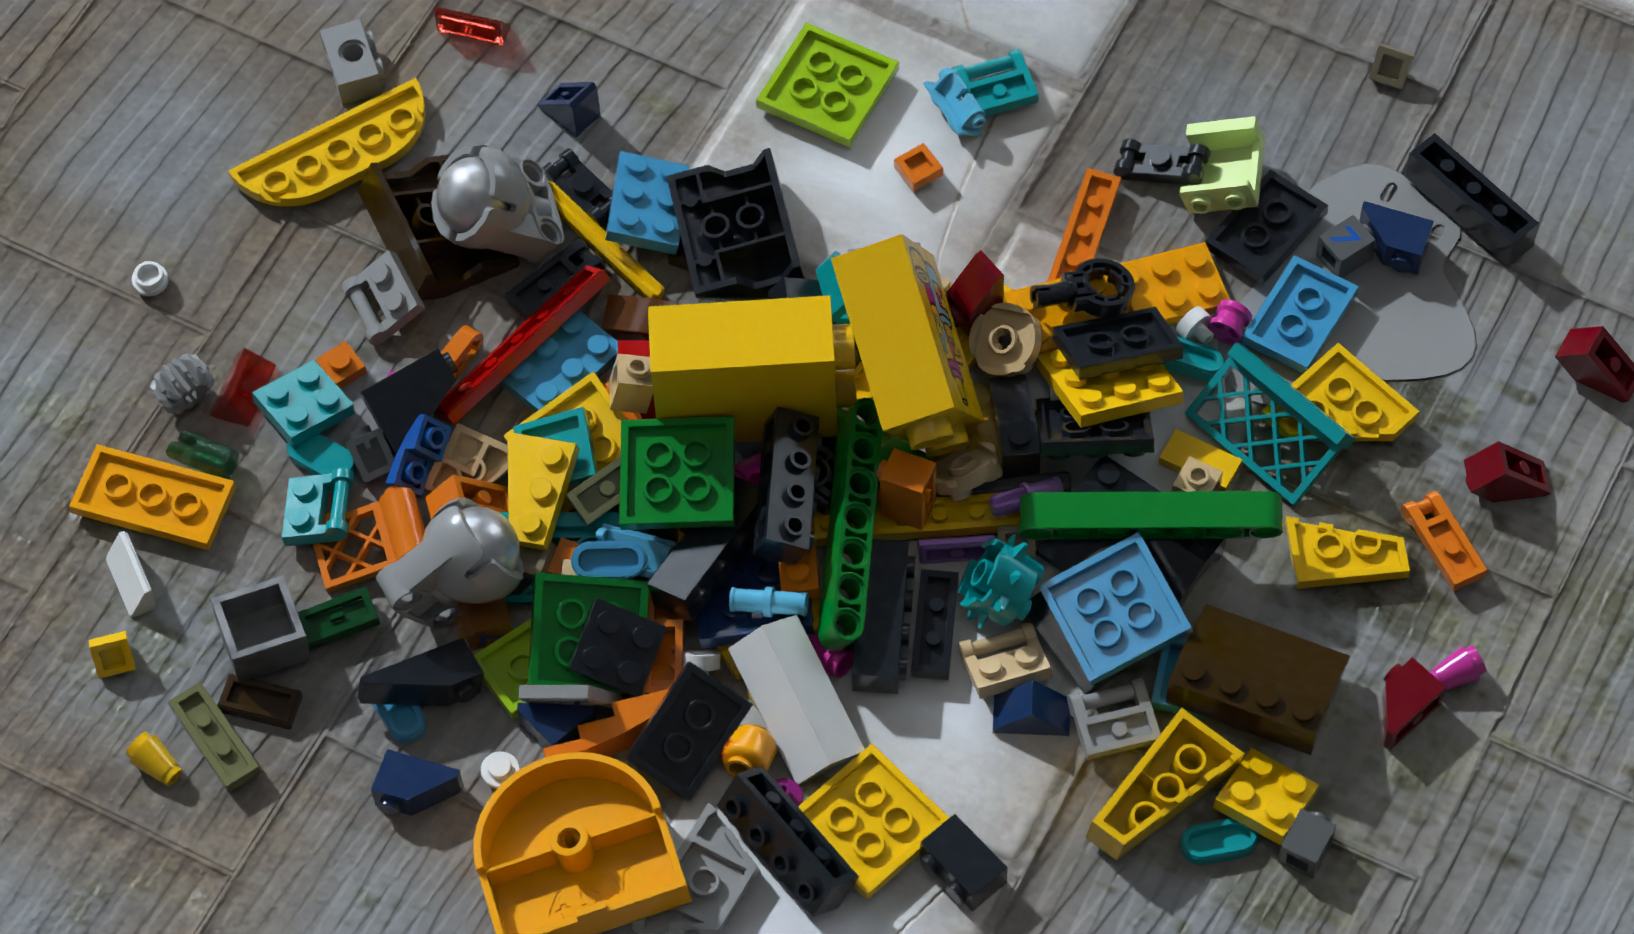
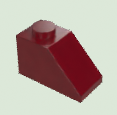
(975, 291)
(1597, 362)
(1506, 474)
(1408, 699)

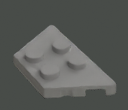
(716, 876)

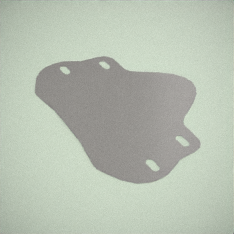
(1398, 321)

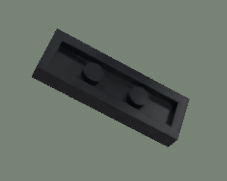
(934, 624)

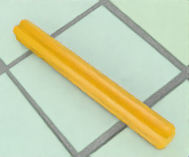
(610, 251)

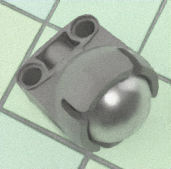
(496, 204)
(464, 558)

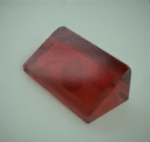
(471, 26)
(235, 397)

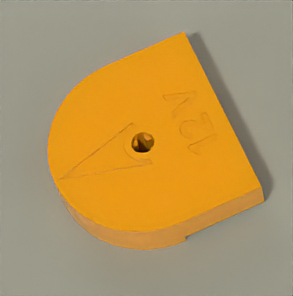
(575, 848)

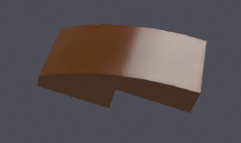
(629, 314)

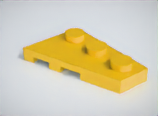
(537, 485)
(1341, 557)

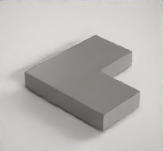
(570, 695)

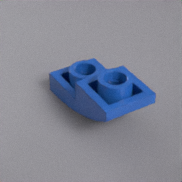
(420, 447)

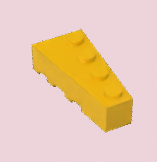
(1169, 777)

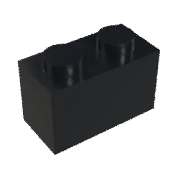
(962, 863)

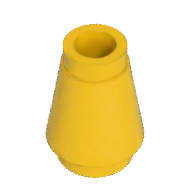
(153, 758)

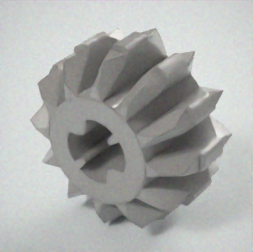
(182, 383)

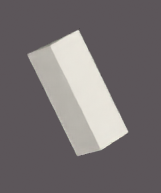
(796, 699)

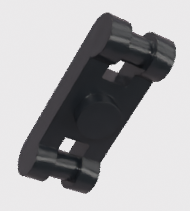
(1162, 163)
(582, 186)

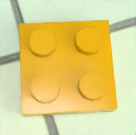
(1265, 796)

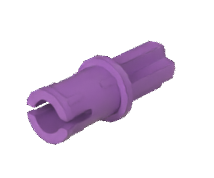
(1008, 501)

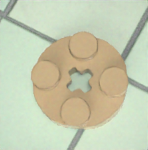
(1025, 342)
(963, 471)

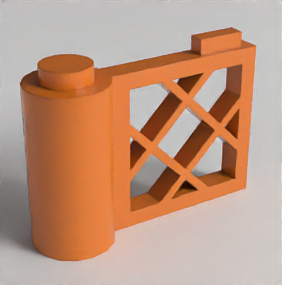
(400, 531)

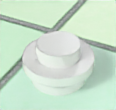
(149, 278)
(498, 768)

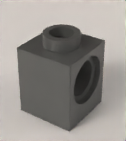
(1307, 842)

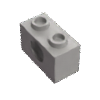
(358, 78)

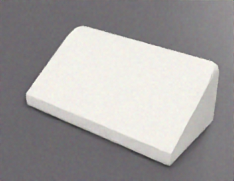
(130, 576)

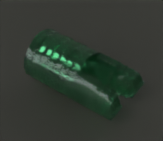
(203, 454)

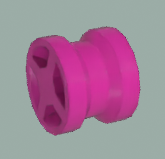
(1230, 321)

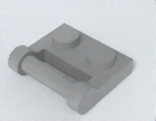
(393, 292)
(1117, 729)

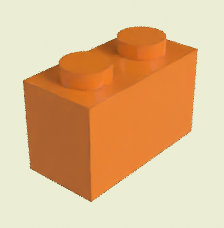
(906, 488)

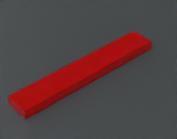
(521, 343)

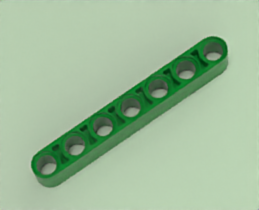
(1151, 514)
(841, 536)

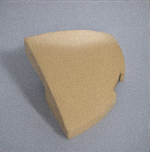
(470, 456)

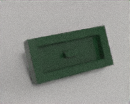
(338, 618)

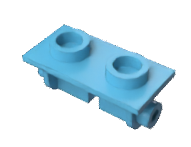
(963, 114)

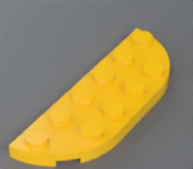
(336, 151)

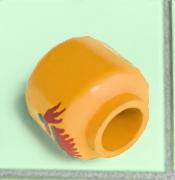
(747, 749)

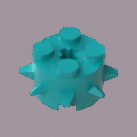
(1000, 582)

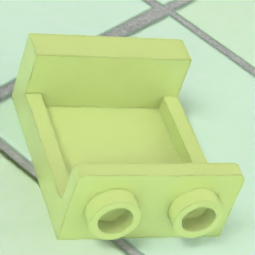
(1233, 167)

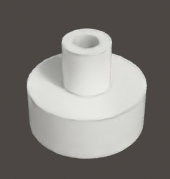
(1194, 326)
(705, 659)

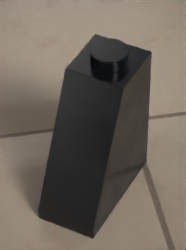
(408, 393)

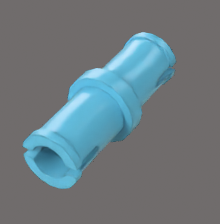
(768, 601)

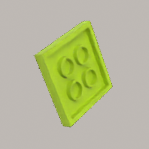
(827, 84)

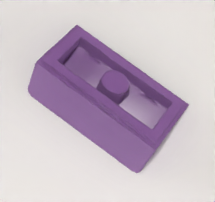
(952, 548)

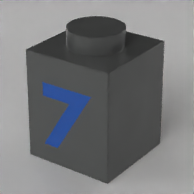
(1346, 246)

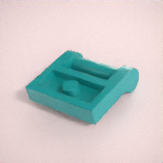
(1000, 91)
(307, 508)

